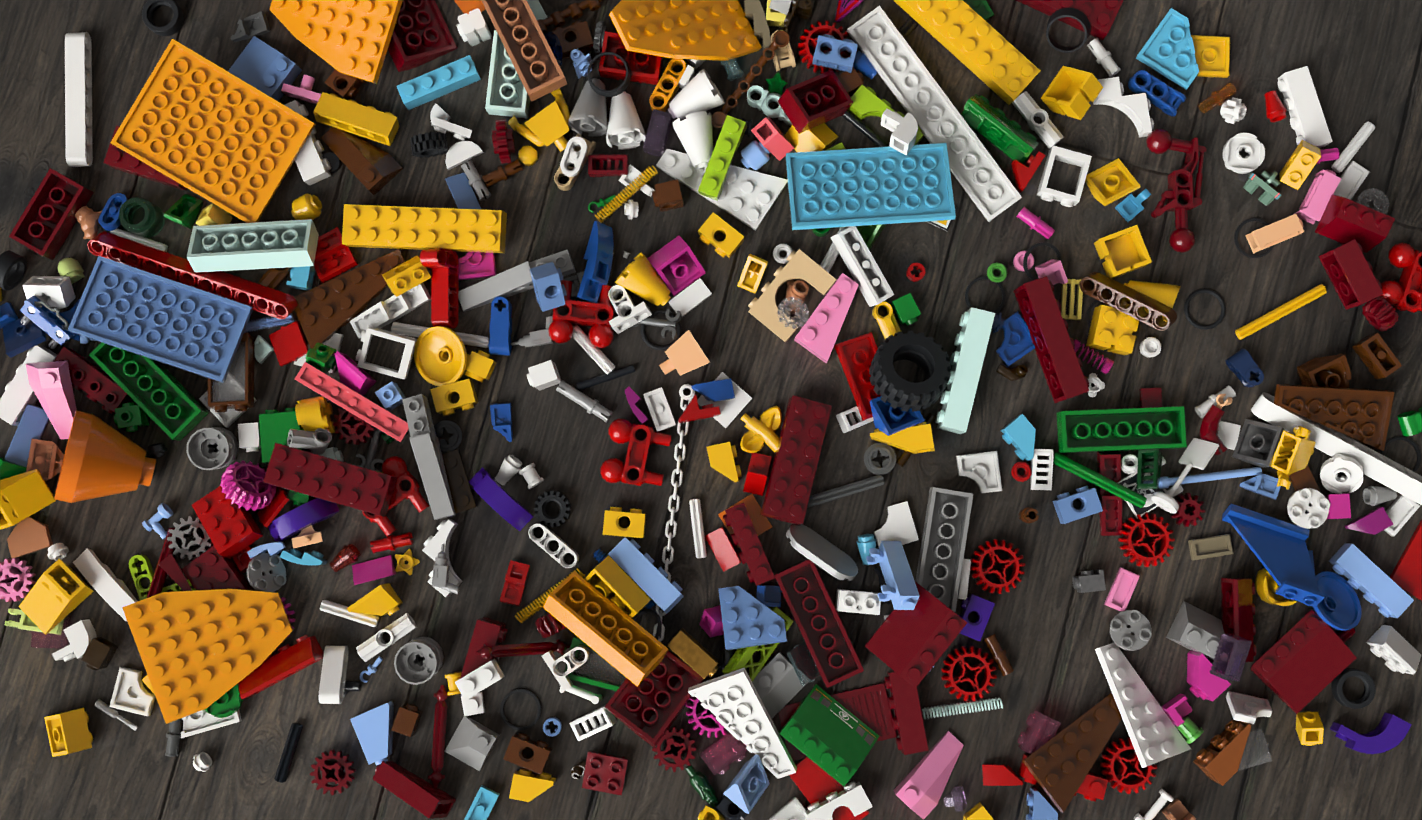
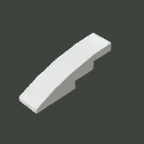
(391, 309)
(104, 581)

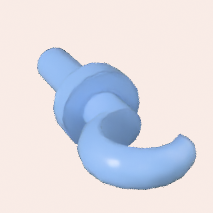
(371, 669)

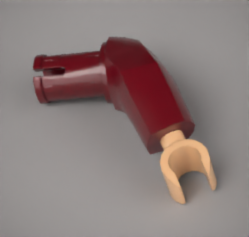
(1210, 423)

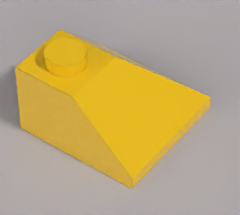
(379, 602)

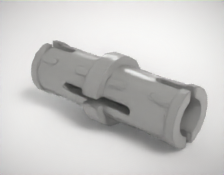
(476, 180)

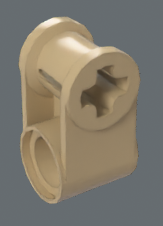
(783, 56)

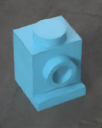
(302, 277)

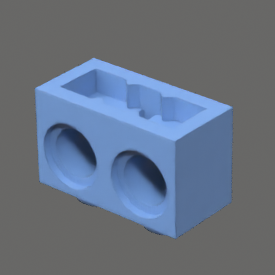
(834, 59)

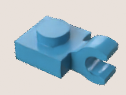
(1132, 205)

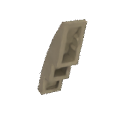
(754, 11)

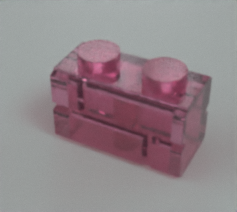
(1039, 731)
(723, 753)

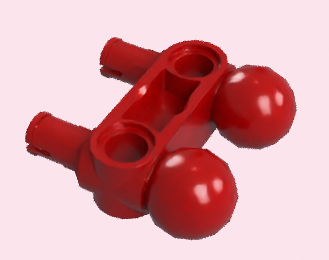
(1410, 283)
(584, 314)
(397, 467)
(614, 470)

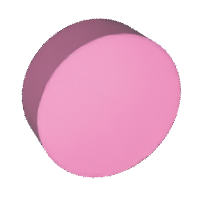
(1018, 261)

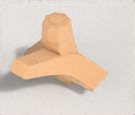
(307, 537)

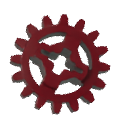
(503, 141)
(355, 431)
(664, 753)
(338, 777)

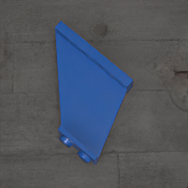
(1280, 550)

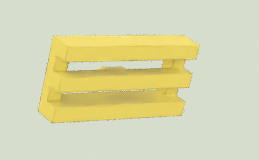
(1071, 316)

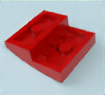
(332, 256)

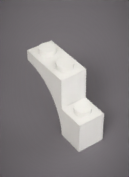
(1134, 106)
(433, 547)

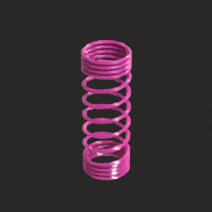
(1106, 366)

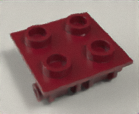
(604, 773)

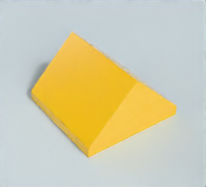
(815, 139)

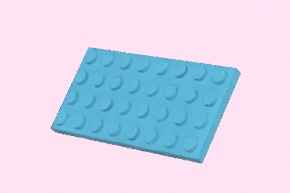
(869, 186)

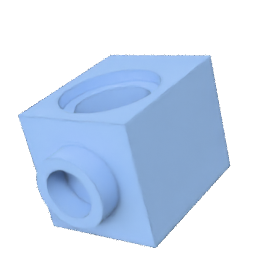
(390, 396)

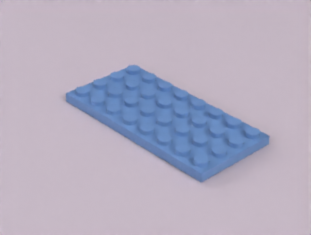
(160, 319)

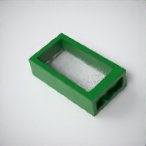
(595, 670)

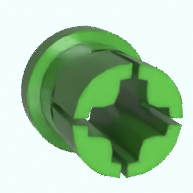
(1190, 730)

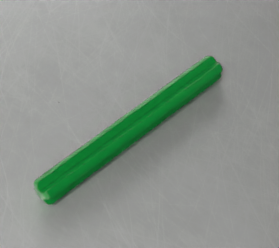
(1099, 480)

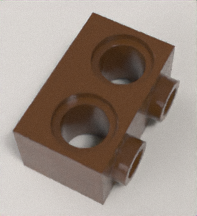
(337, 78)

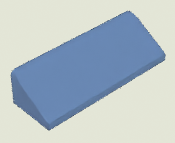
(462, 192)
(30, 427)

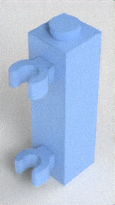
(897, 574)

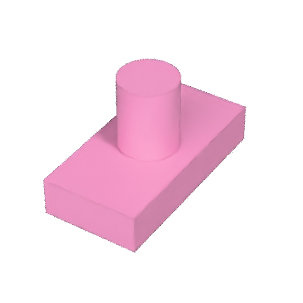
(304, 92)

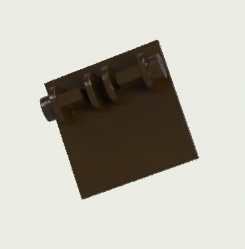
(801, 9)

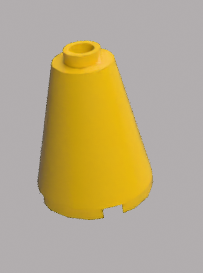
(644, 281)
(1160, 292)

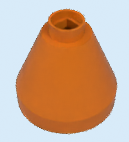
(100, 462)

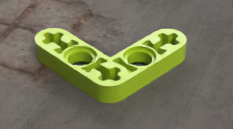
(146, 566)

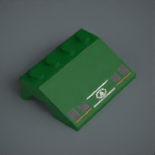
(998, 129)
(829, 735)

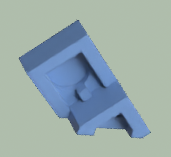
(1263, 485)
(272, 547)

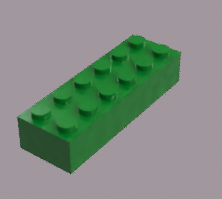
(152, 389)
(1121, 429)

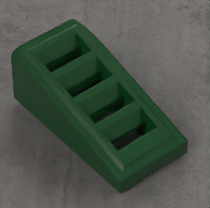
(1143, 455)

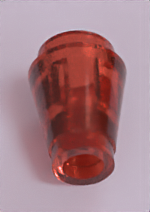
(345, 557)

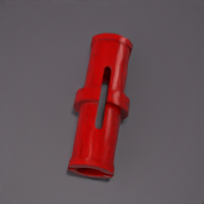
(391, 542)

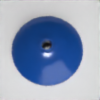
(1341, 604)

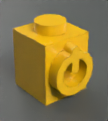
(479, 366)
(1309, 728)

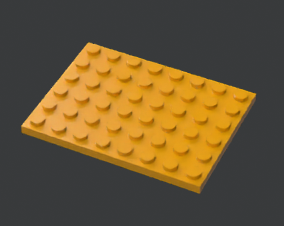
(213, 133)

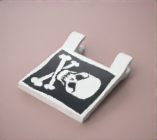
(1131, 483)

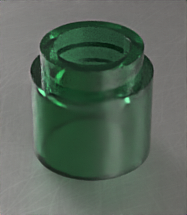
(152, 222)

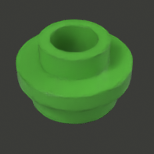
(997, 266)

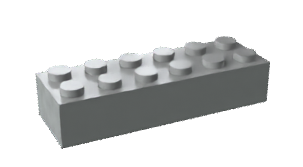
(944, 543)

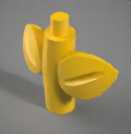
(761, 430)

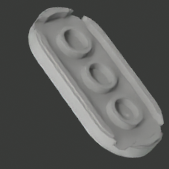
(822, 552)

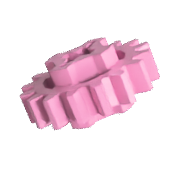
(17, 588)

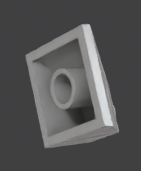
(472, 743)

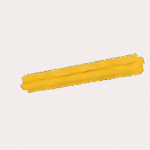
(1281, 311)

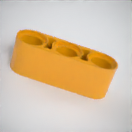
(668, 76)

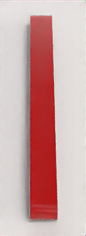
(179, 269)

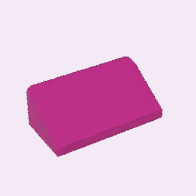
(373, 570)

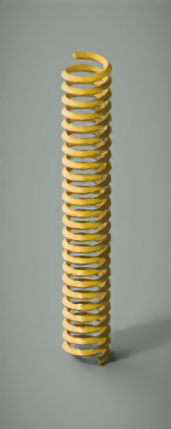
(628, 196)
(539, 605)

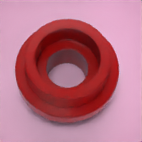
(1027, 471)

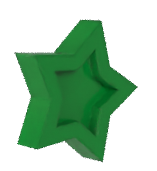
(776, 84)

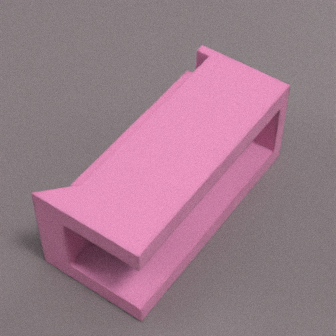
(1318, 196)

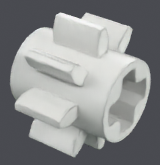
(1233, 110)

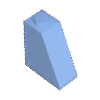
(375, 732)

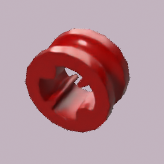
(912, 277)

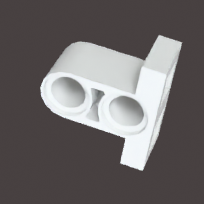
(623, 305)
(570, 660)

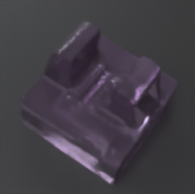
(956, 799)

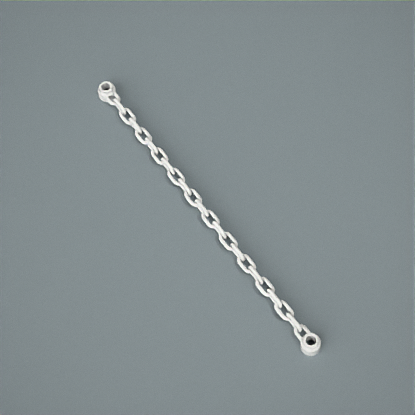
(688, 398)

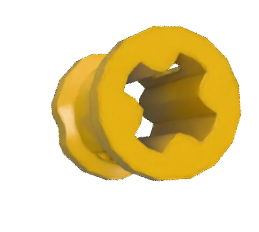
(452, 678)

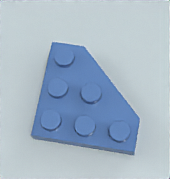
(748, 620)

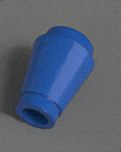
(862, 64)

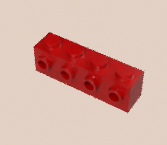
(1092, 787)

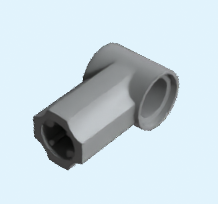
(314, 441)

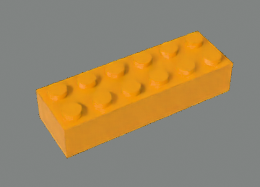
(605, 628)

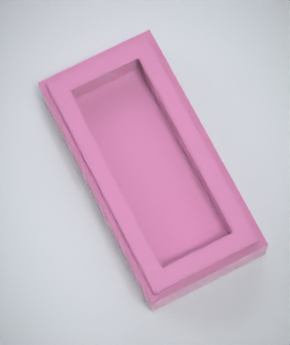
(1122, 589)

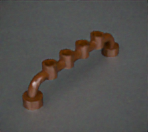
(574, 10)
(780, 39)

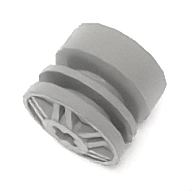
(201, 448)
(416, 671)

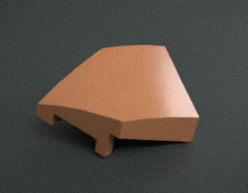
(45, 457)
(28, 537)

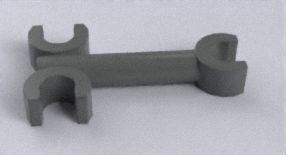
(669, 325)
(369, 462)

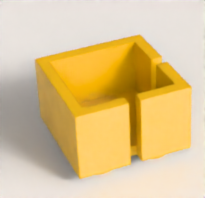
(1072, 92)
(1122, 252)
(1112, 328)

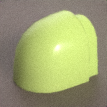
(70, 268)

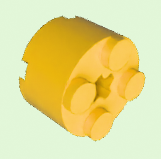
(314, 414)
(1266, 589)

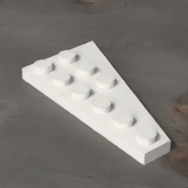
(743, 714)

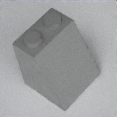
(1196, 630)

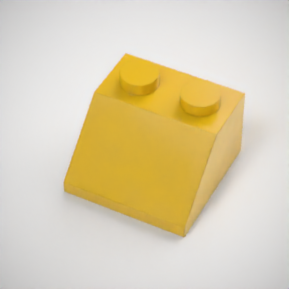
(68, 732)

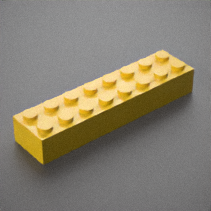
(974, 44)
(424, 228)

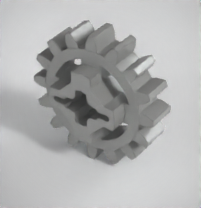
(194, 528)

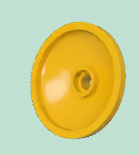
(432, 357)

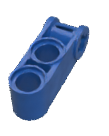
(1167, 94)
(500, 328)

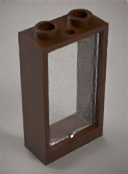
(238, 388)

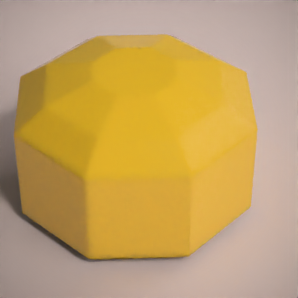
(528, 155)

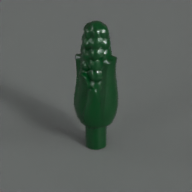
(702, 786)

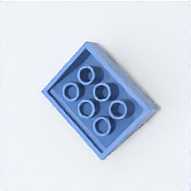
(265, 68)

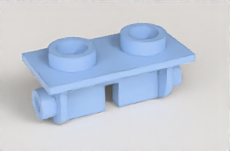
(581, 62)

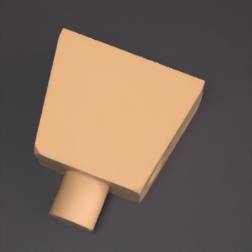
(684, 355)

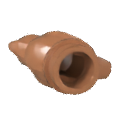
(88, 221)
(796, 289)

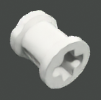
(531, 476)

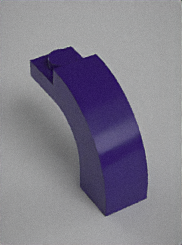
(500, 499)
(301, 518)
(1383, 738)

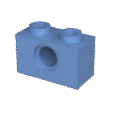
(547, 286)
(1089, 505)

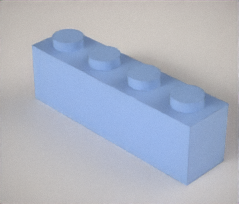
(646, 575)
(1371, 580)

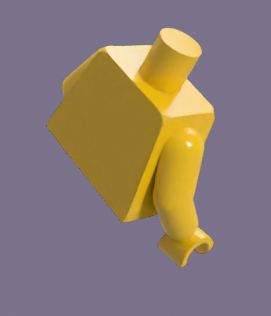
(547, 125)
(1292, 454)

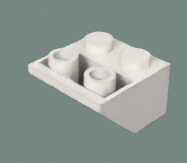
(1394, 650)

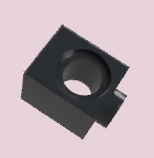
(723, 807)

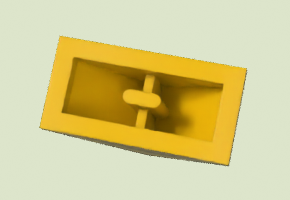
(752, 273)

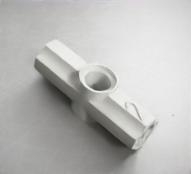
(1046, 130)
(375, 644)

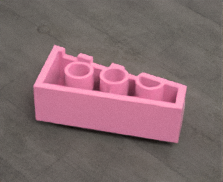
(825, 323)

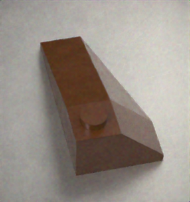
(367, 162)
(1326, 372)

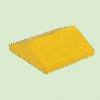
(1111, 182)

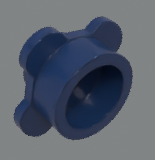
(997, 323)

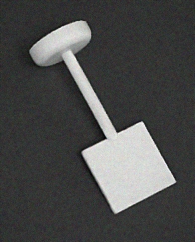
(1196, 455)

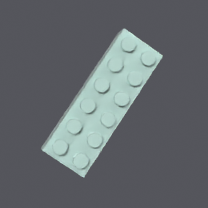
(253, 245)
(965, 370)

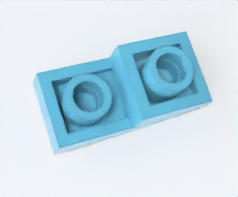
(308, 558)

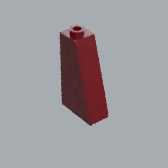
(414, 790)

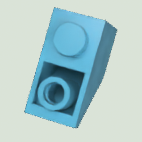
(1022, 436)

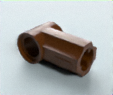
(274, 277)

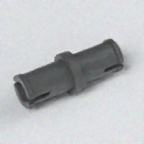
(173, 738)

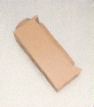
(1275, 233)

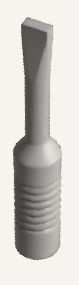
(113, 713)

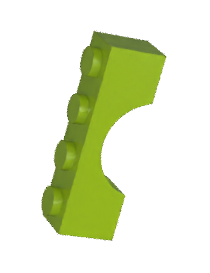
(868, 104)
(721, 158)

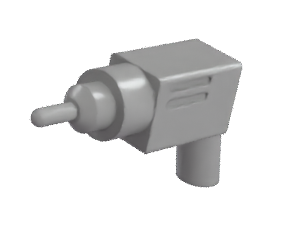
(536, 338)
(441, 573)

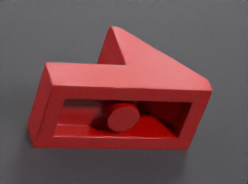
(1022, 173)
(693, 413)
(757, 474)

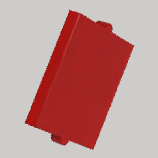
(289, 343)
(271, 511)

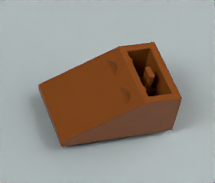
(1225, 752)

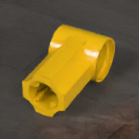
(887, 324)

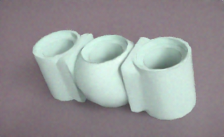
(762, 103)

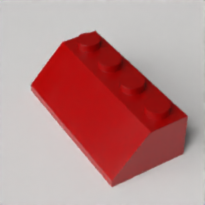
(281, 665)

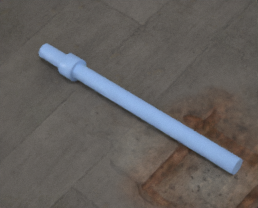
(1165, 482)

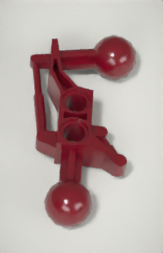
(1159, 142)

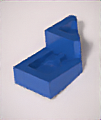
(716, 390)
(502, 419)

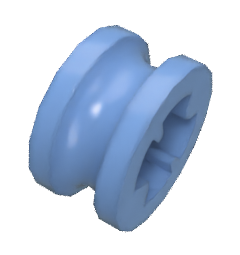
(556, 721)

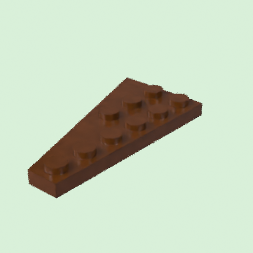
(342, 298)
(1351, 411)
(1069, 755)

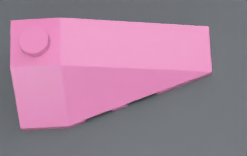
(54, 391)
(928, 779)

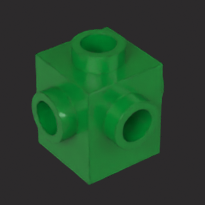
(321, 357)
(130, 417)

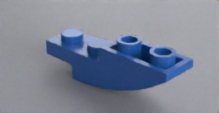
(599, 262)

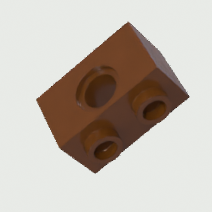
(583, 38)
(667, 195)
(1377, 356)
(516, 755)

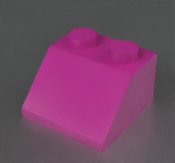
(676, 265)
(1200, 679)

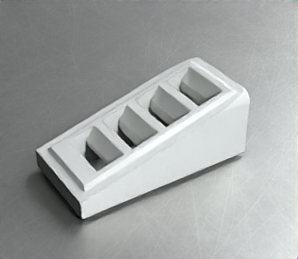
(843, 421)
(1050, 455)
(609, 717)

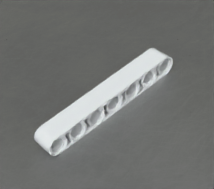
(78, 99)

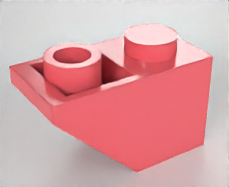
(772, 138)

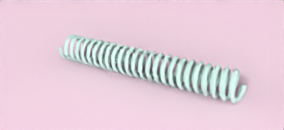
(961, 705)

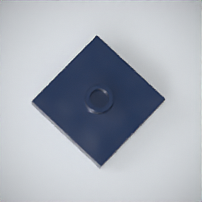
(21, 337)

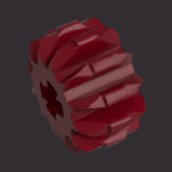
(1380, 314)
(1193, 513)
(548, 625)

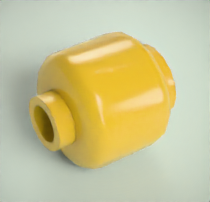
(306, 207)

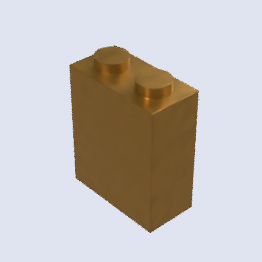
(694, 654)

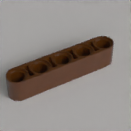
(1137, 301)

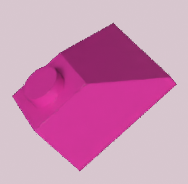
(353, 376)

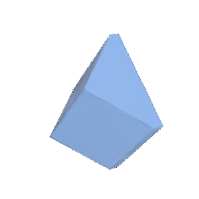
(748, 784)

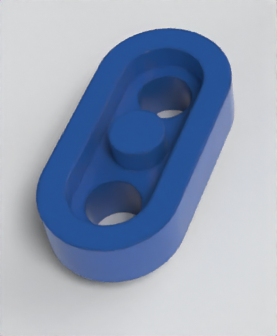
(109, 216)

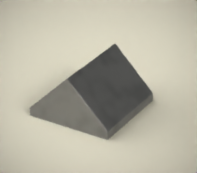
(1257, 443)

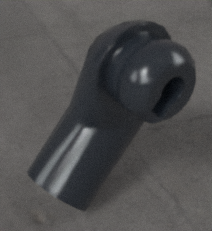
(352, 686)

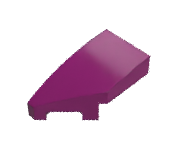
(633, 399)
(1372, 522)

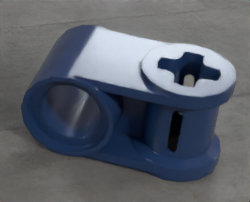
(1243, 367)

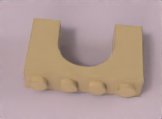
(799, 267)

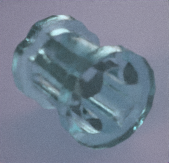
(732, 69)

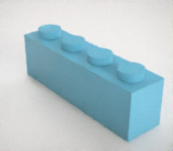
(438, 82)

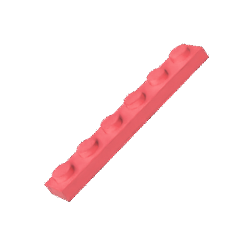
(352, 401)

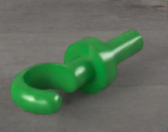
(603, 202)

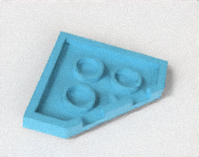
(1172, 50)

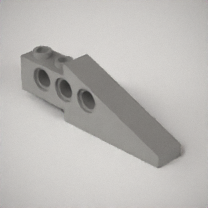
(511, 281)
(428, 456)

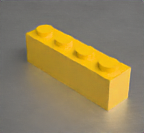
(356, 118)

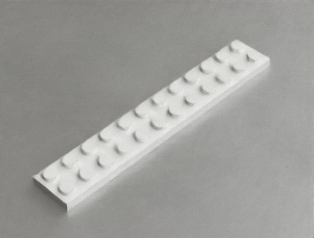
(934, 113)

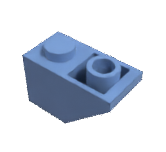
(1039, 807)

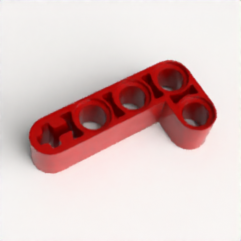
(443, 285)

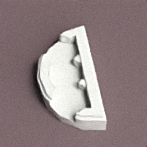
(461, 152)
(964, 580)

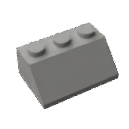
(777, 684)

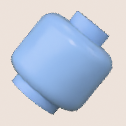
(754, 155)

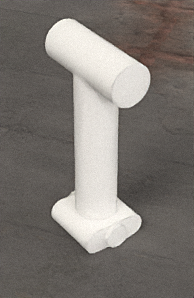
(594, 698)
(1156, 806)

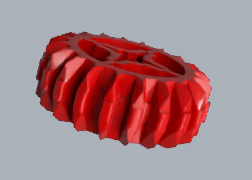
(807, 39)
(1149, 547)
(1000, 574)
(977, 689)
(1123, 771)

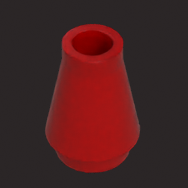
(1274, 107)

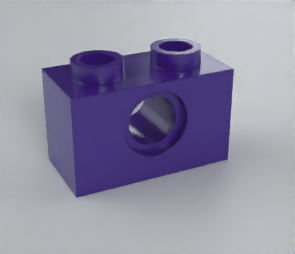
(983, 609)

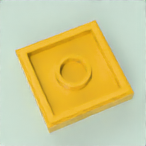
(1212, 55)

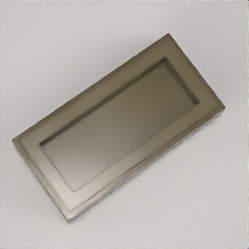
(1210, 547)

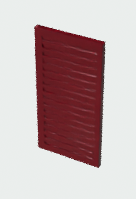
(866, 703)

